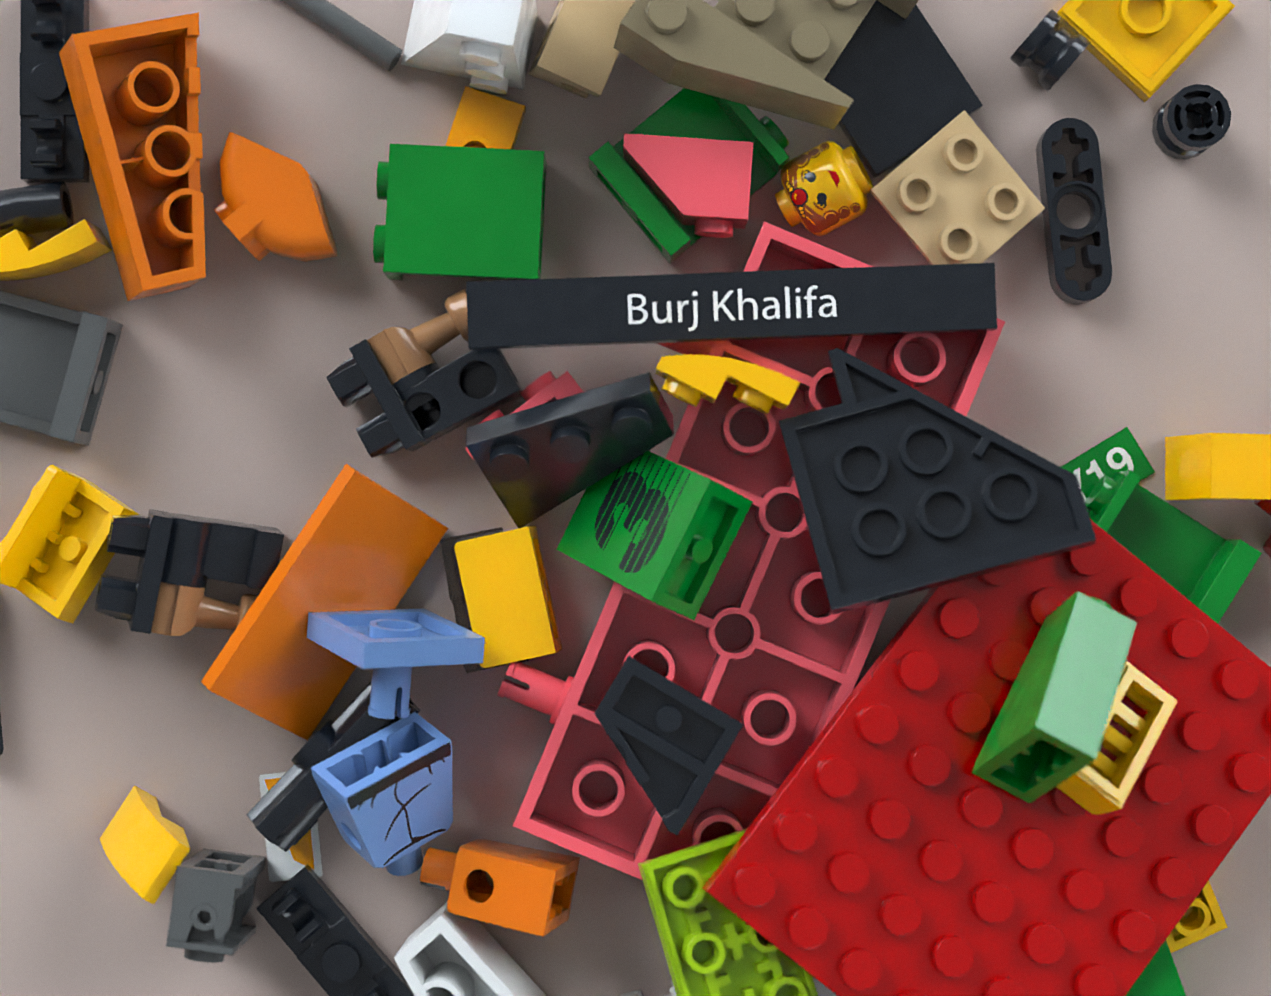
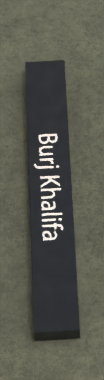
(731, 306)

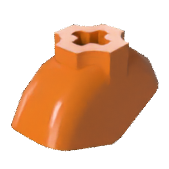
(272, 203)

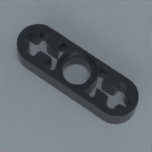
(1054, 166)

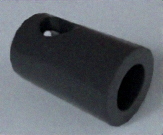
(36, 208)

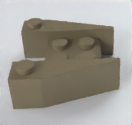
(751, 49)

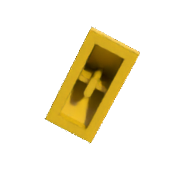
(1218, 467)

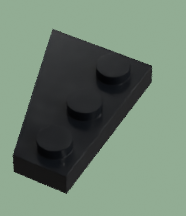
(568, 444)

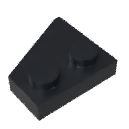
(666, 738)

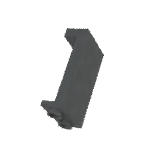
(53, 366)

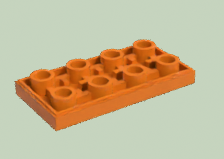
(350, 556)

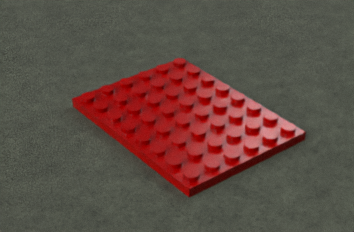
(921, 879)

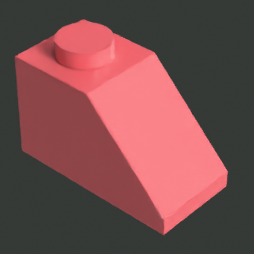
(696, 179)

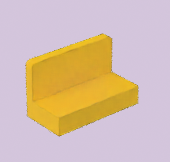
(508, 596)

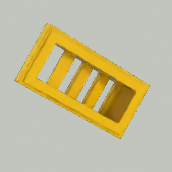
(1105, 783)

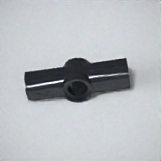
(295, 799)

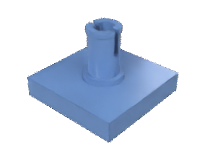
(391, 646)

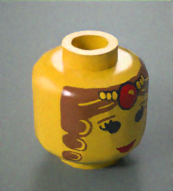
(824, 188)

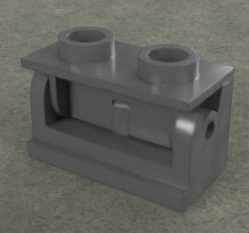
(209, 904)

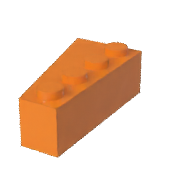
(142, 138)

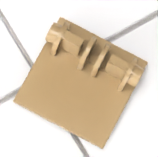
(957, 196)

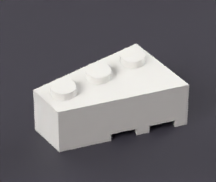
(473, 40)

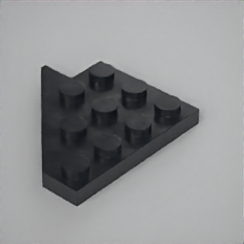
(919, 493)

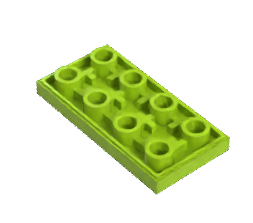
(703, 940)

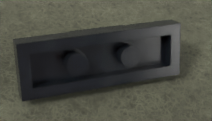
(48, 123)
(330, 940)

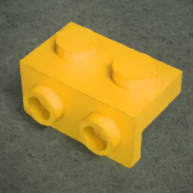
(60, 542)

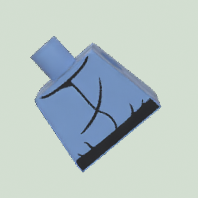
(391, 793)

